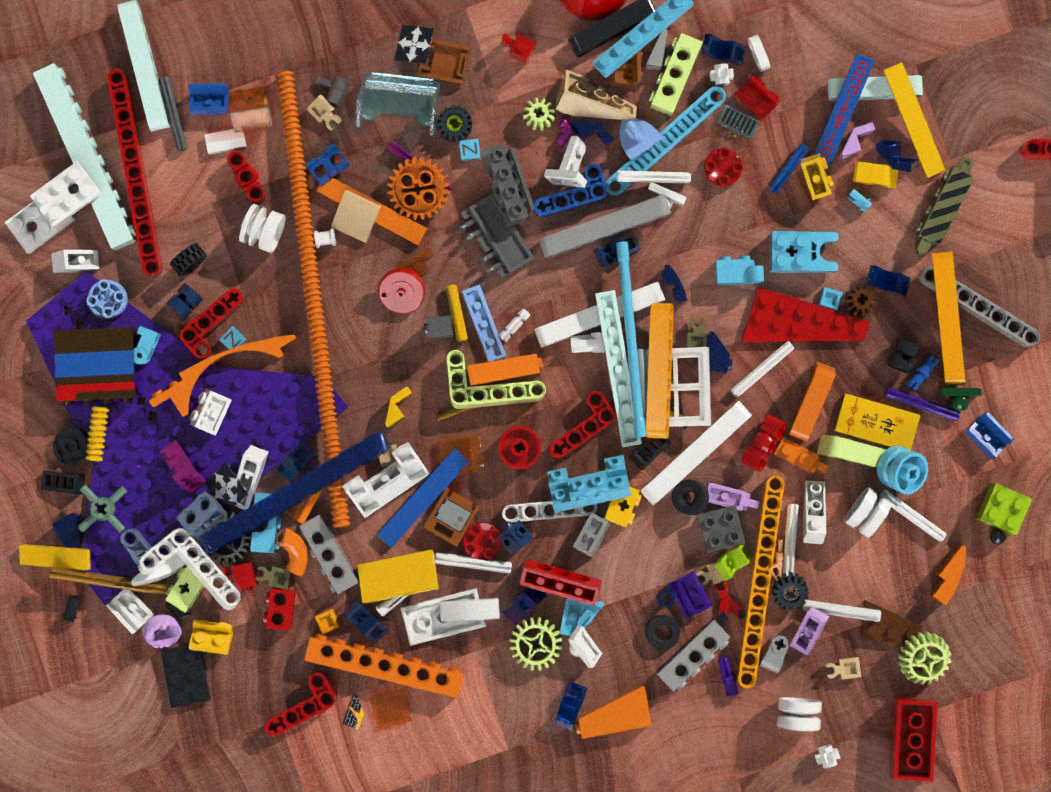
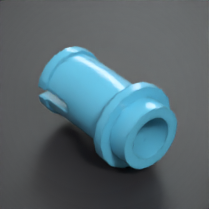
(859, 200)

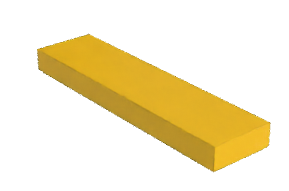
(54, 556)

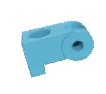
(146, 345)

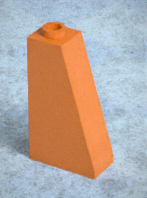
(504, 370)
(617, 715)

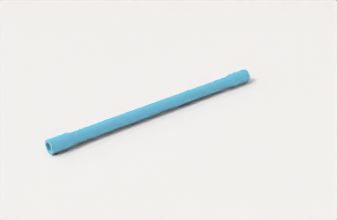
(623, 258)

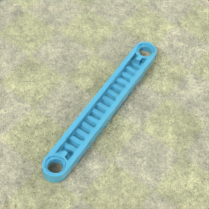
(672, 135)

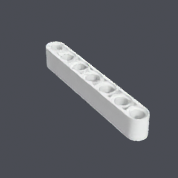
(589, 318)
(695, 453)

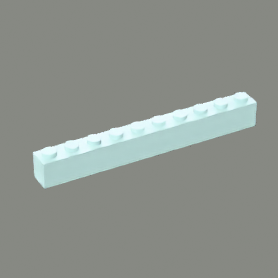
(82, 149)

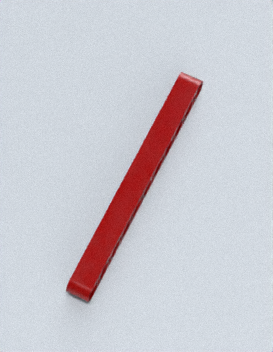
(129, 165)

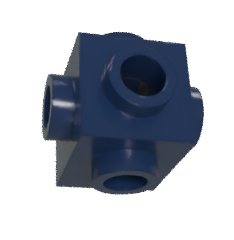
(515, 536)

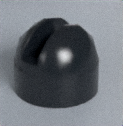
(997, 537)

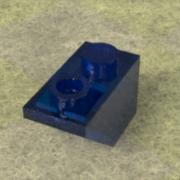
(297, 461)
(523, 604)

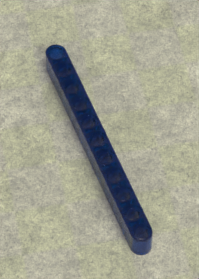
(295, 492)

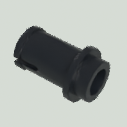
(71, 609)

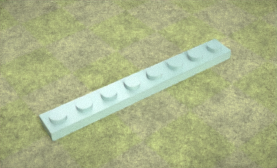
(617, 365)

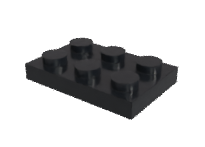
(185, 676)

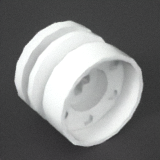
(257, 226)

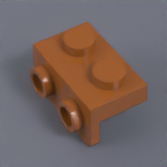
(630, 72)

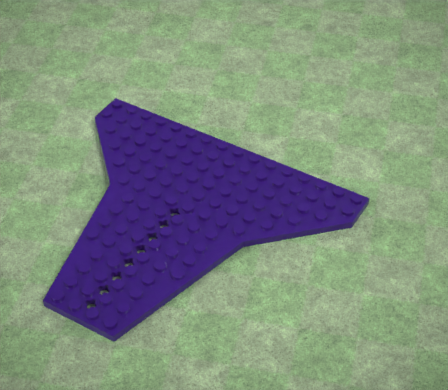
(264, 411)

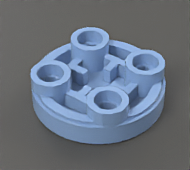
(107, 299)

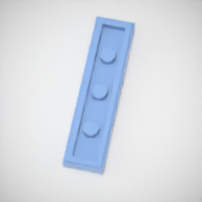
(484, 323)

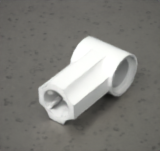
(587, 343)

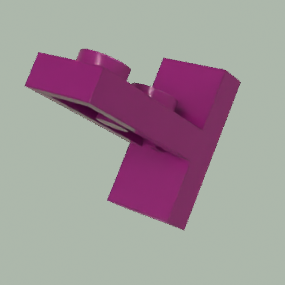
(182, 468)

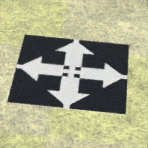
(414, 44)
(226, 488)

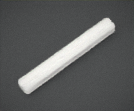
(653, 177)
(762, 369)
(914, 517)
(790, 538)
(468, 562)
(843, 610)

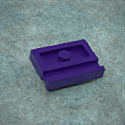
(690, 594)

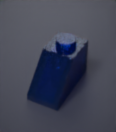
(718, 355)
(68, 530)

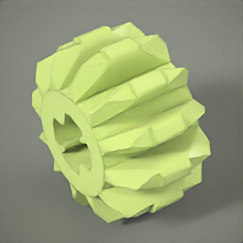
(531, 115)

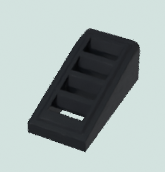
(638, 461)
(75, 482)

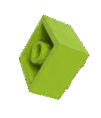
(1003, 509)

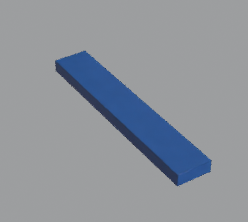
(423, 498)

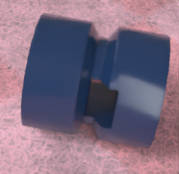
(183, 307)

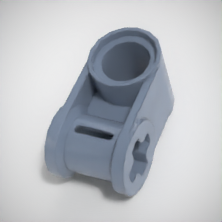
(136, 548)

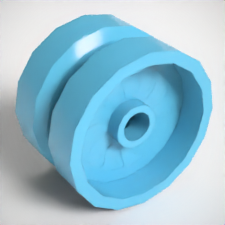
(902, 469)

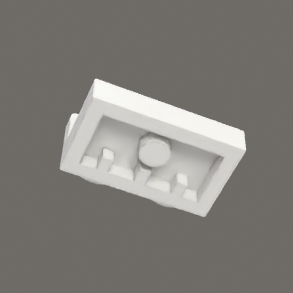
(210, 411)

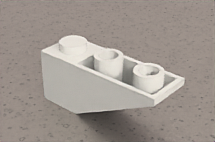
(814, 512)

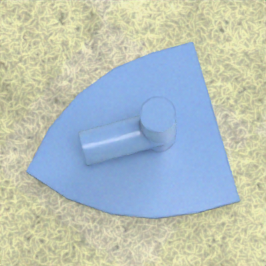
(637, 137)

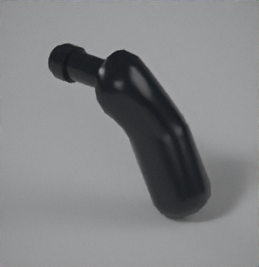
(176, 612)

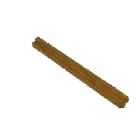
(105, 580)

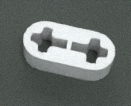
(758, 53)

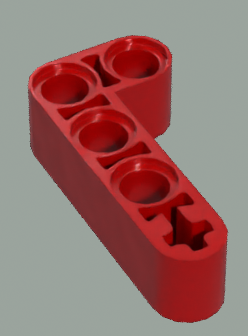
(214, 320)
(580, 429)
(299, 709)

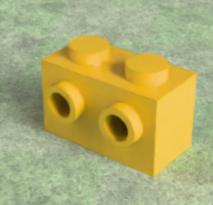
(816, 176)

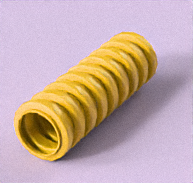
(97, 434)

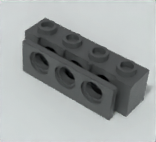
(504, 176)

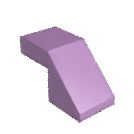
(852, 144)

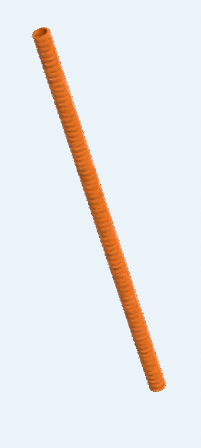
(311, 288)

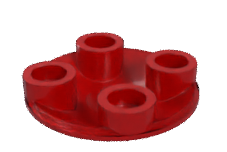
(723, 167)
(482, 541)

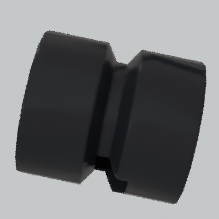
(905, 349)

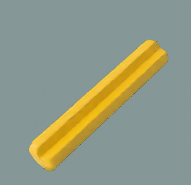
(456, 313)

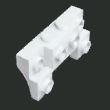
(387, 483)

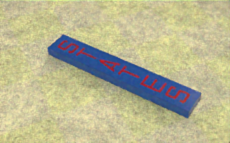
(844, 107)

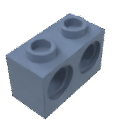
(203, 517)

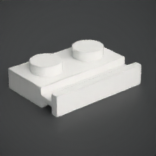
(130, 610)

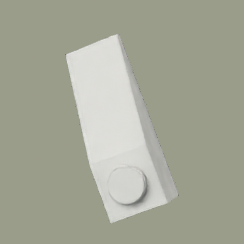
(250, 473)

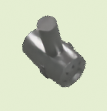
(337, 88)

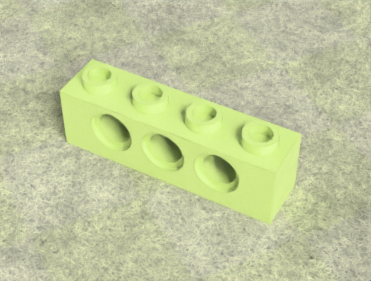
(690, 47)

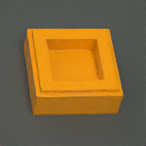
(327, 621)

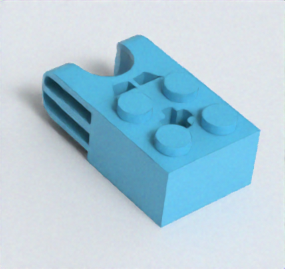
(806, 252)

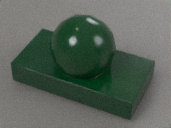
(959, 396)

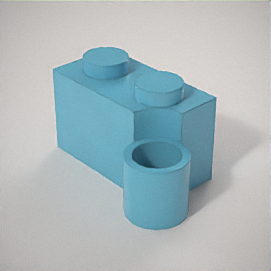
(737, 271)

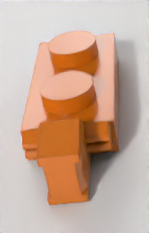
(799, 456)

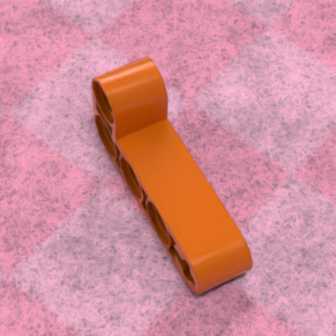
(812, 401)

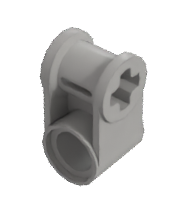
(773, 657)

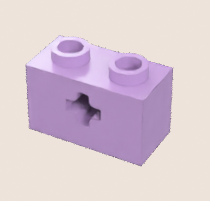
(809, 630)

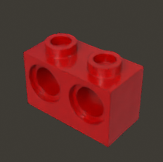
(285, 609)

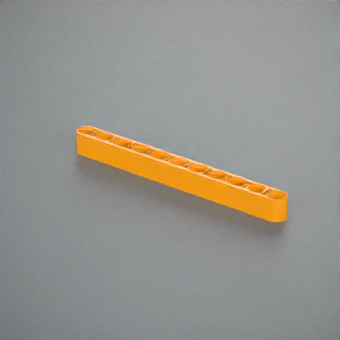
(763, 591)

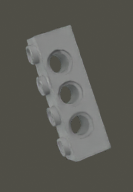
(339, 559)
(667, 671)

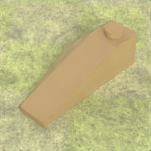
(585, 100)

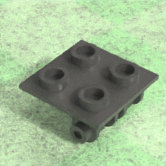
(721, 528)

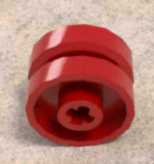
(522, 436)

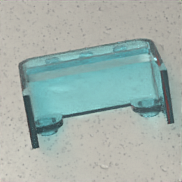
(398, 96)

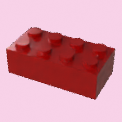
(913, 739)

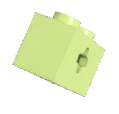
(182, 599)

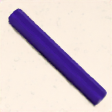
(922, 404)

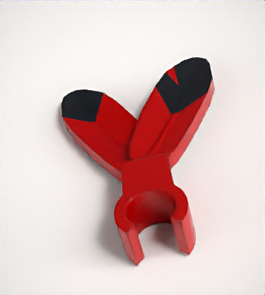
(726, 604)

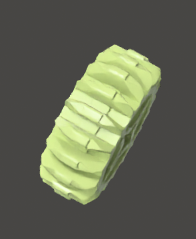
(520, 636)
(931, 662)

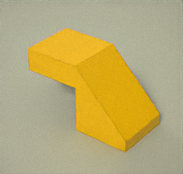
(875, 174)
(394, 413)

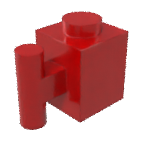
(521, 48)
(243, 576)

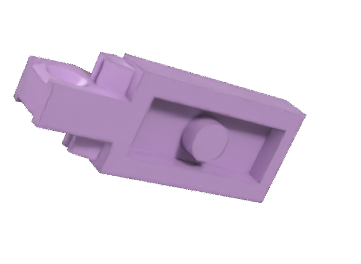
(728, 497)

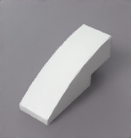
(169, 568)
(469, 609)

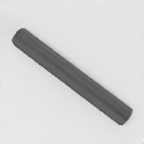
(172, 113)

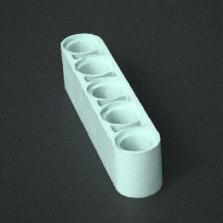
(874, 88)

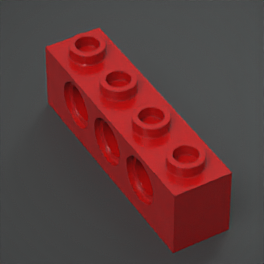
(560, 582)

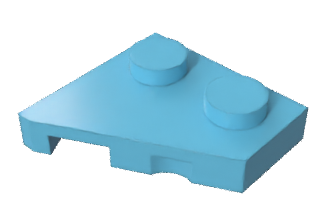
(578, 614)

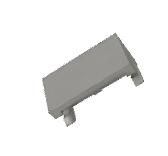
(592, 535)

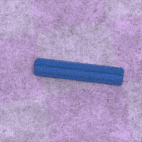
(788, 168)

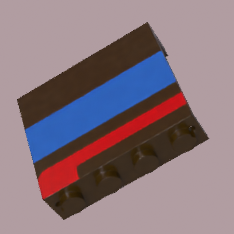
(95, 365)

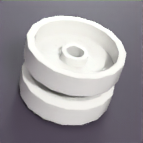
(868, 512)
(798, 714)

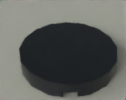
(71, 446)

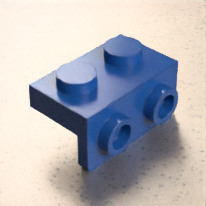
(208, 99)
(989, 435)

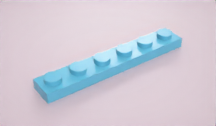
(641, 35)

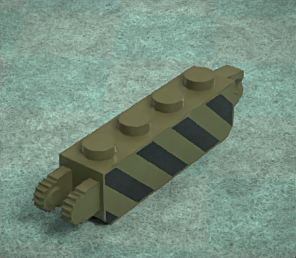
(945, 207)

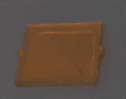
(390, 709)

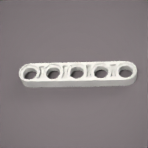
(540, 515)

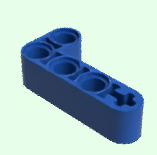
(571, 203)

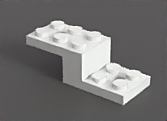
(53, 207)

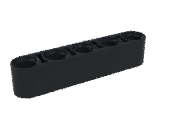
(611, 27)

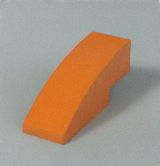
(950, 575)

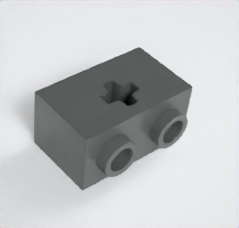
(439, 328)

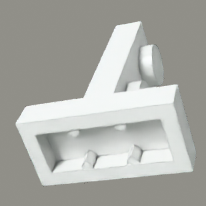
(569, 169)

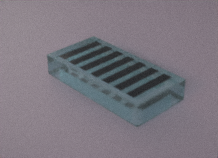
(738, 122)

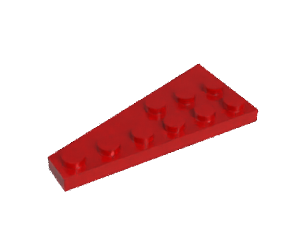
(785, 319)

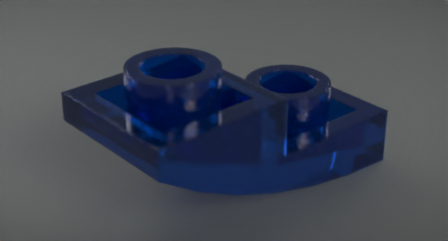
(671, 278)

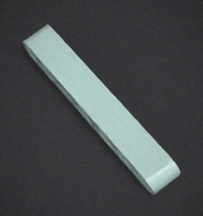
(143, 65)

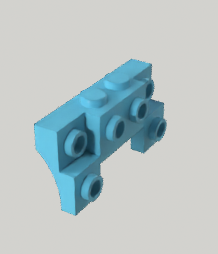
(589, 488)

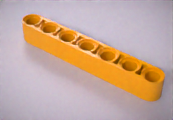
(948, 318)
(659, 370)

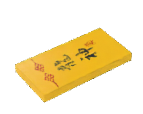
(876, 422)

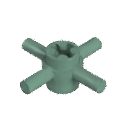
(110, 509)

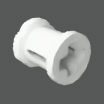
(325, 238)

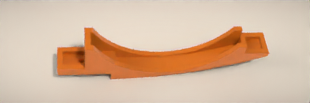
(181, 391)

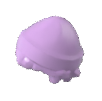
(161, 631)

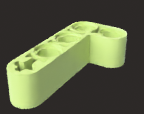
(849, 450)

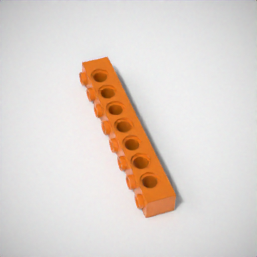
(315, 655)

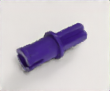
(728, 676)

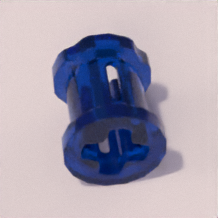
(663, 592)

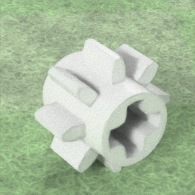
(721, 75)
(827, 756)

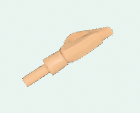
(779, 560)

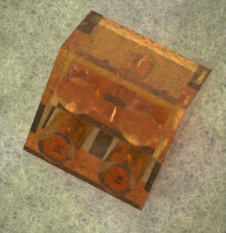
(250, 108)

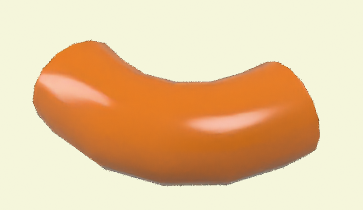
(296, 549)

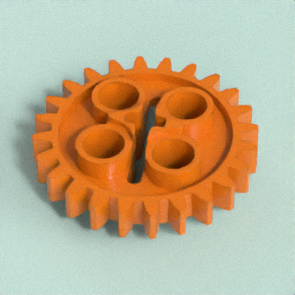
(416, 171)

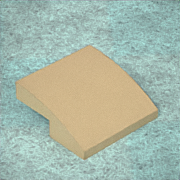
(356, 216)

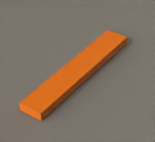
(387, 217)

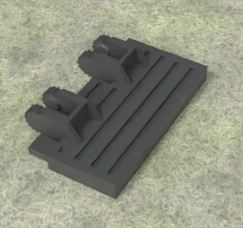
(506, 243)

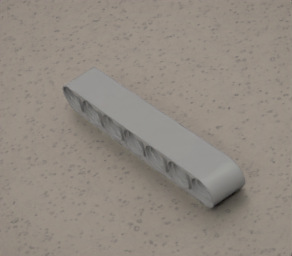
(605, 226)
(986, 314)

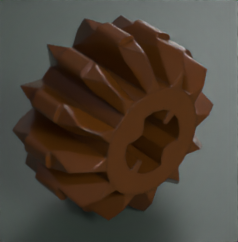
(856, 293)

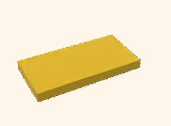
(398, 576)

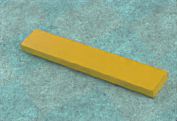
(914, 120)

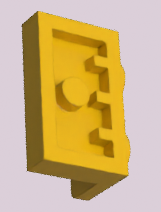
(211, 637)

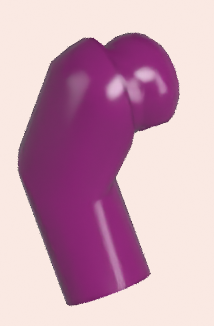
(565, 131)

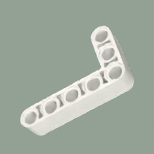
(193, 564)

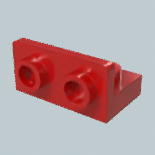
(757, 98)

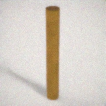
(453, 412)

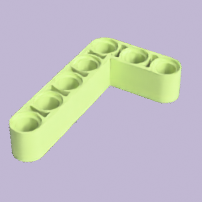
(487, 390)

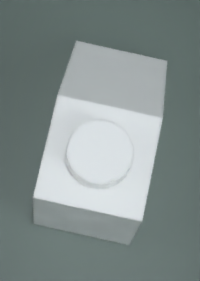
(75, 261)

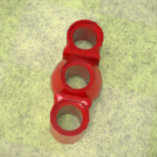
(239, 171)
(764, 443)

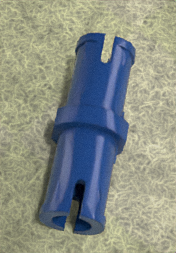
(922, 373)

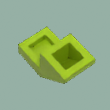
(733, 560)

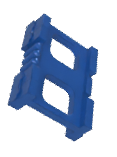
(325, 161)

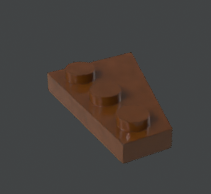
(890, 628)

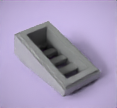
(656, 57)

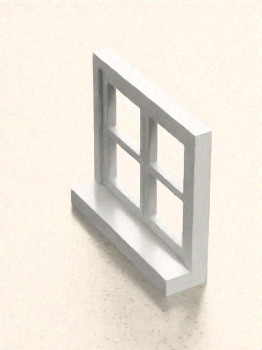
(703, 385)

